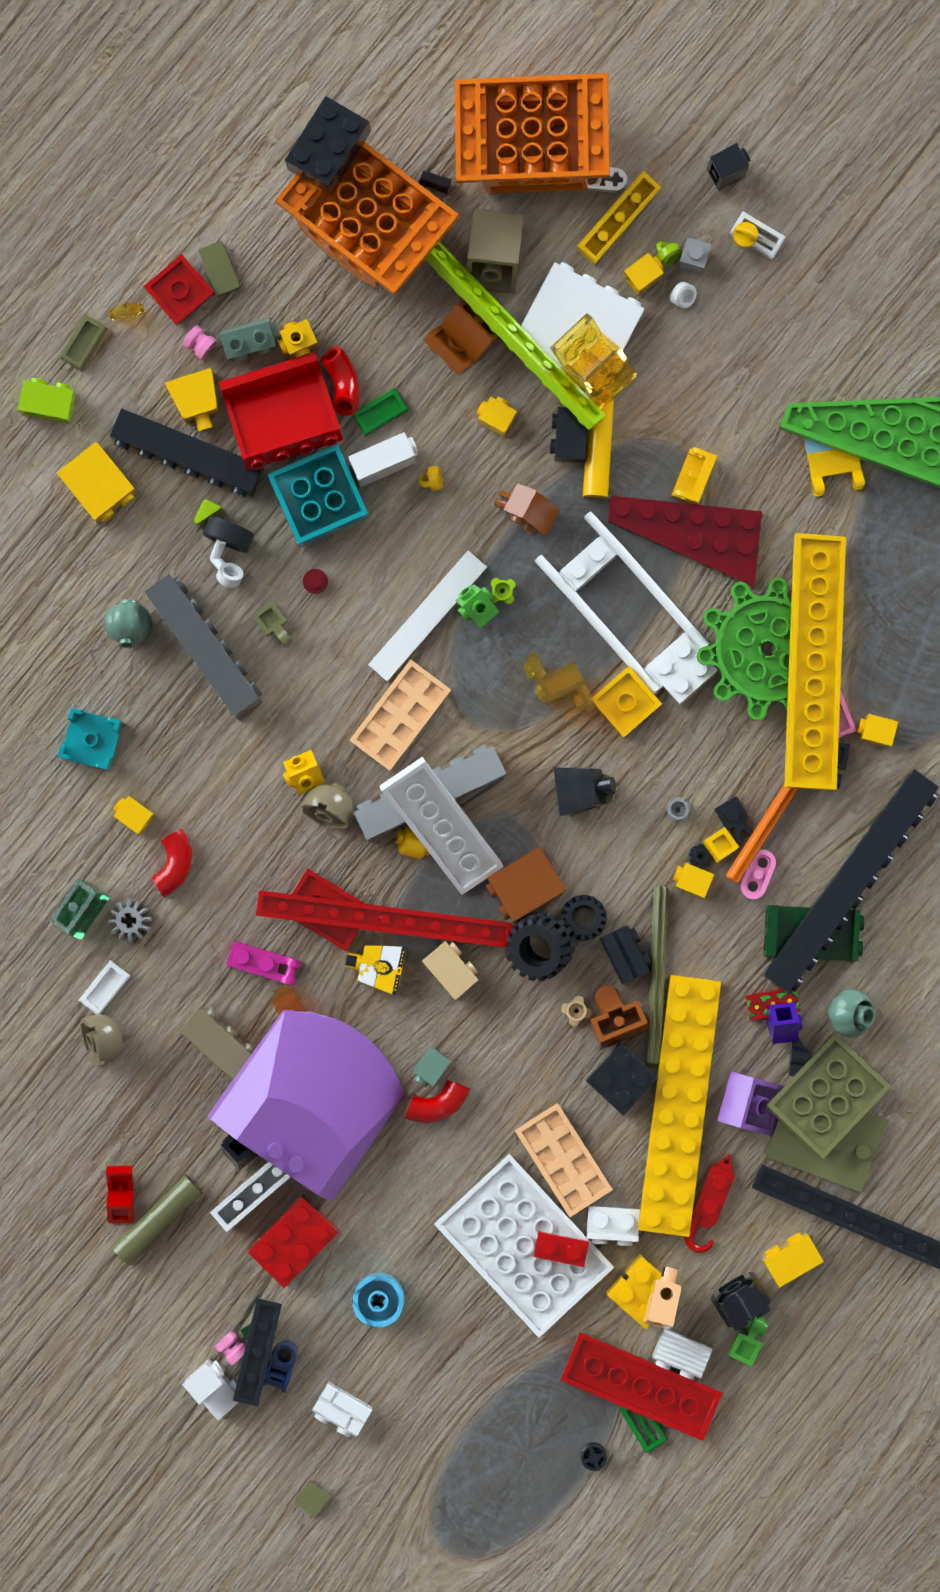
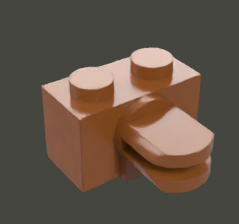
(528, 509)
(616, 1020)

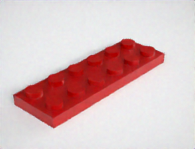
(641, 1386)

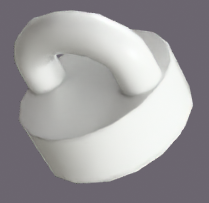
(683, 295)

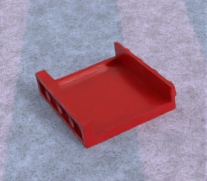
(281, 411)

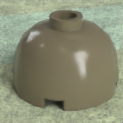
(329, 805)
(102, 1037)

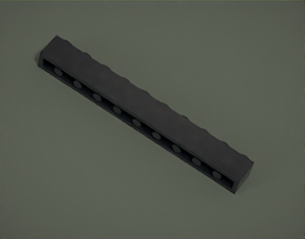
(850, 881)

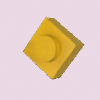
(721, 845)

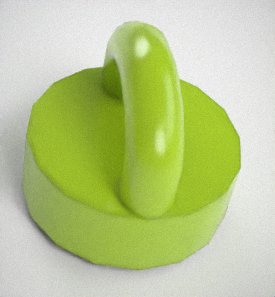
(668, 252)

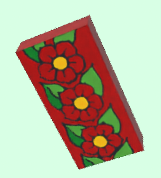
(759, 1003)

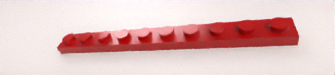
(382, 919)

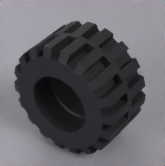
(526, 959)

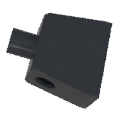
(581, 789)

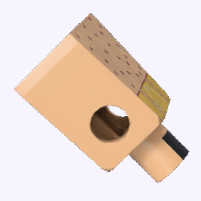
(661, 1311)

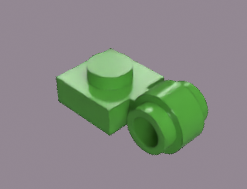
(746, 1346)

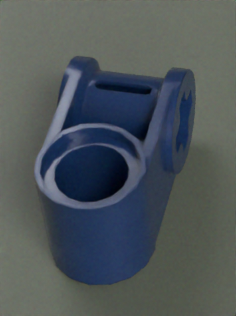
(279, 1369)

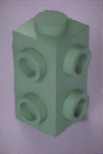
(249, 338)

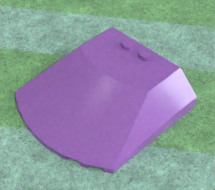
(311, 1099)

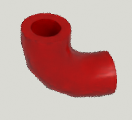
(344, 380)
(177, 863)
(438, 1107)

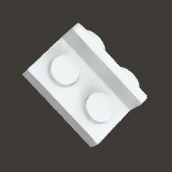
(613, 1224)

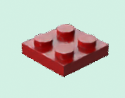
(179, 290)

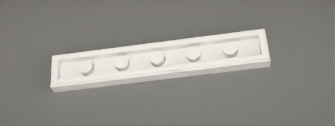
(427, 616)

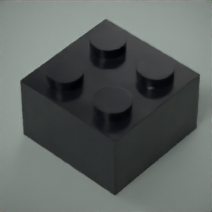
(621, 1079)

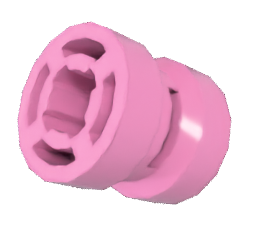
(199, 342)
(236, 1352)

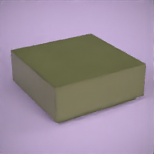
(312, 1498)

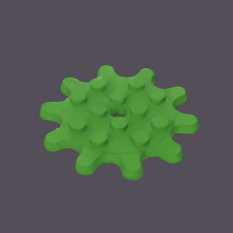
(739, 642)

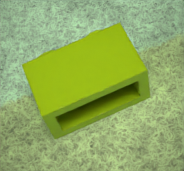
(47, 401)

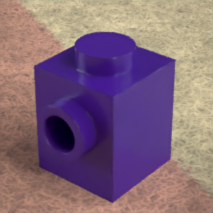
(783, 1023)

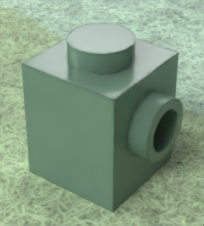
(431, 1067)

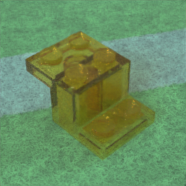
(593, 361)
(559, 684)

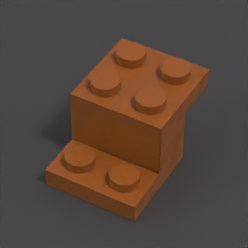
(461, 338)

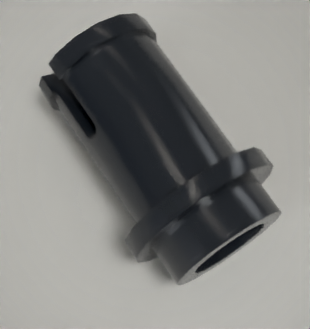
(435, 181)

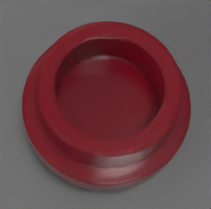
(315, 581)

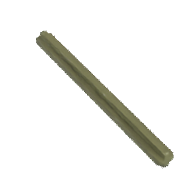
(657, 974)

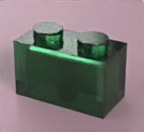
(79, 909)

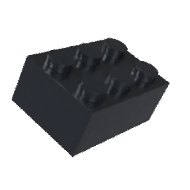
(328, 145)

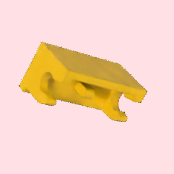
(694, 475)

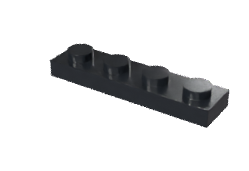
(257, 1352)

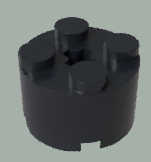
(741, 1301)

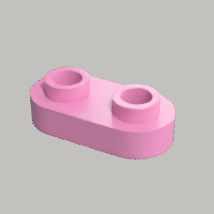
(759, 875)

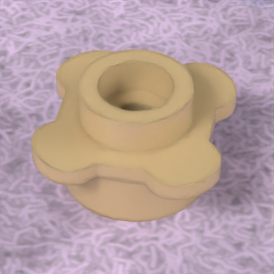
(574, 1018)

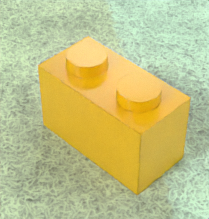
(792, 1259)

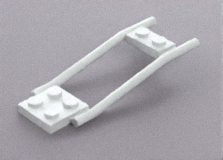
(677, 665)

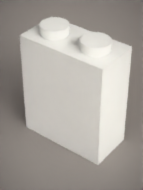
(383, 459)

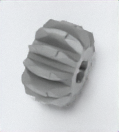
(135, 913)

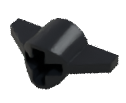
(798, 1057)

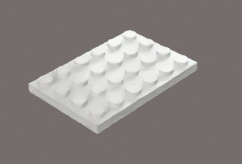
(498, 1234)

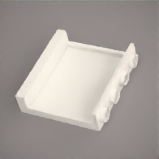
(568, 297)

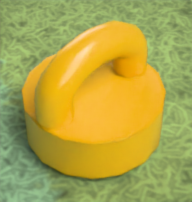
(745, 235)
(435, 479)

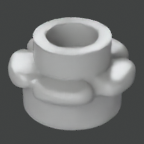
(671, 809)

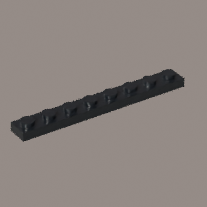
(847, 1215)

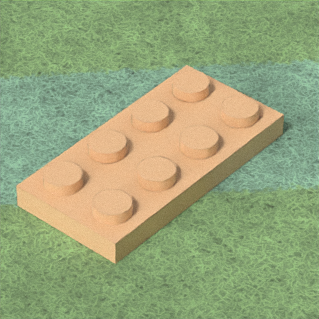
(400, 715)
(563, 1160)

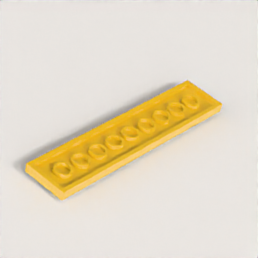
(815, 662)
(679, 1106)

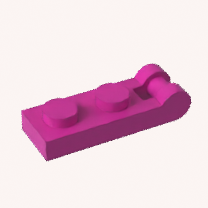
(262, 962)

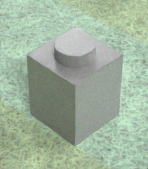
(694, 256)

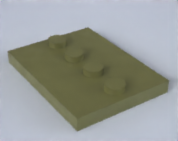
(828, 1097)
(845, 1164)

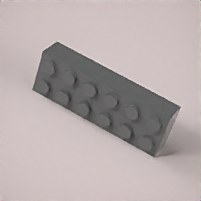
(204, 648)

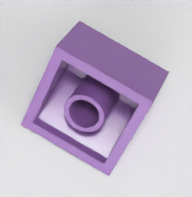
(746, 1103)

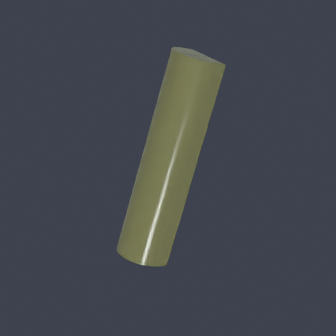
(156, 1220)

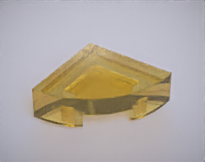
(126, 311)

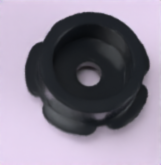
(695, 860)

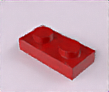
(561, 1248)

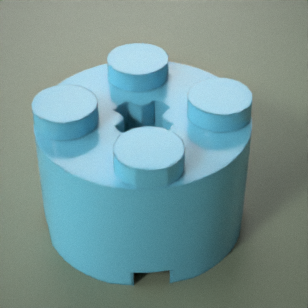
(377, 1314)

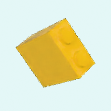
(97, 483)

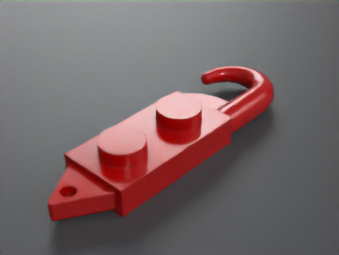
(710, 1201)

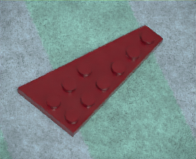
(706, 534)

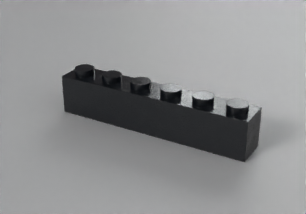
(184, 451)

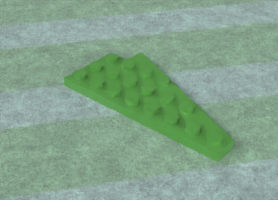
(885, 432)

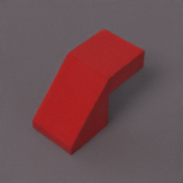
(120, 1194)

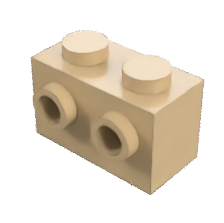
(450, 969)

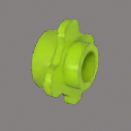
(508, 586)

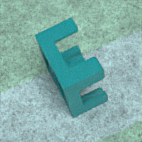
(91, 739)

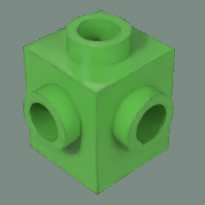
(476, 605)

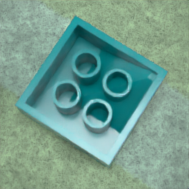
(318, 495)

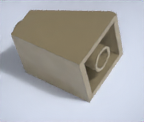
(495, 249)

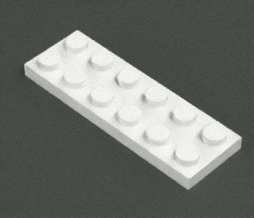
(441, 825)

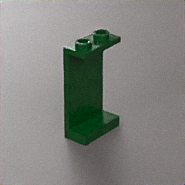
(783, 920)

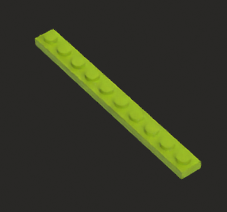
(515, 336)

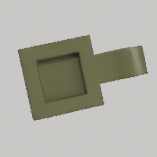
(271, 621)

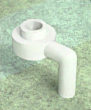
(228, 573)

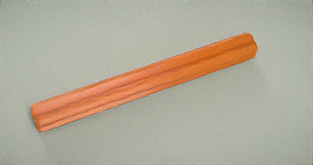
(761, 834)

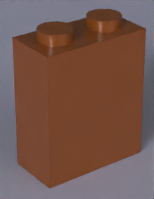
(525, 885)

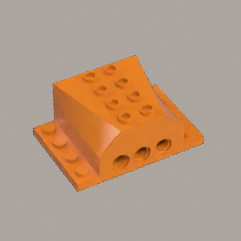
(532, 132)
(373, 222)

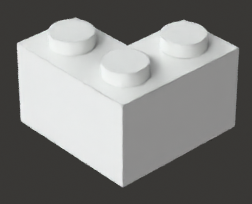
(212, 1388)

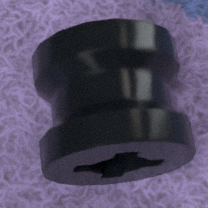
(595, 1461)

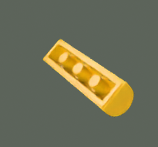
(618, 217)
(598, 456)

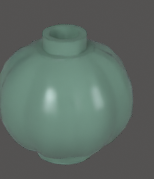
(128, 623)
(851, 1013)

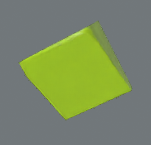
(205, 511)

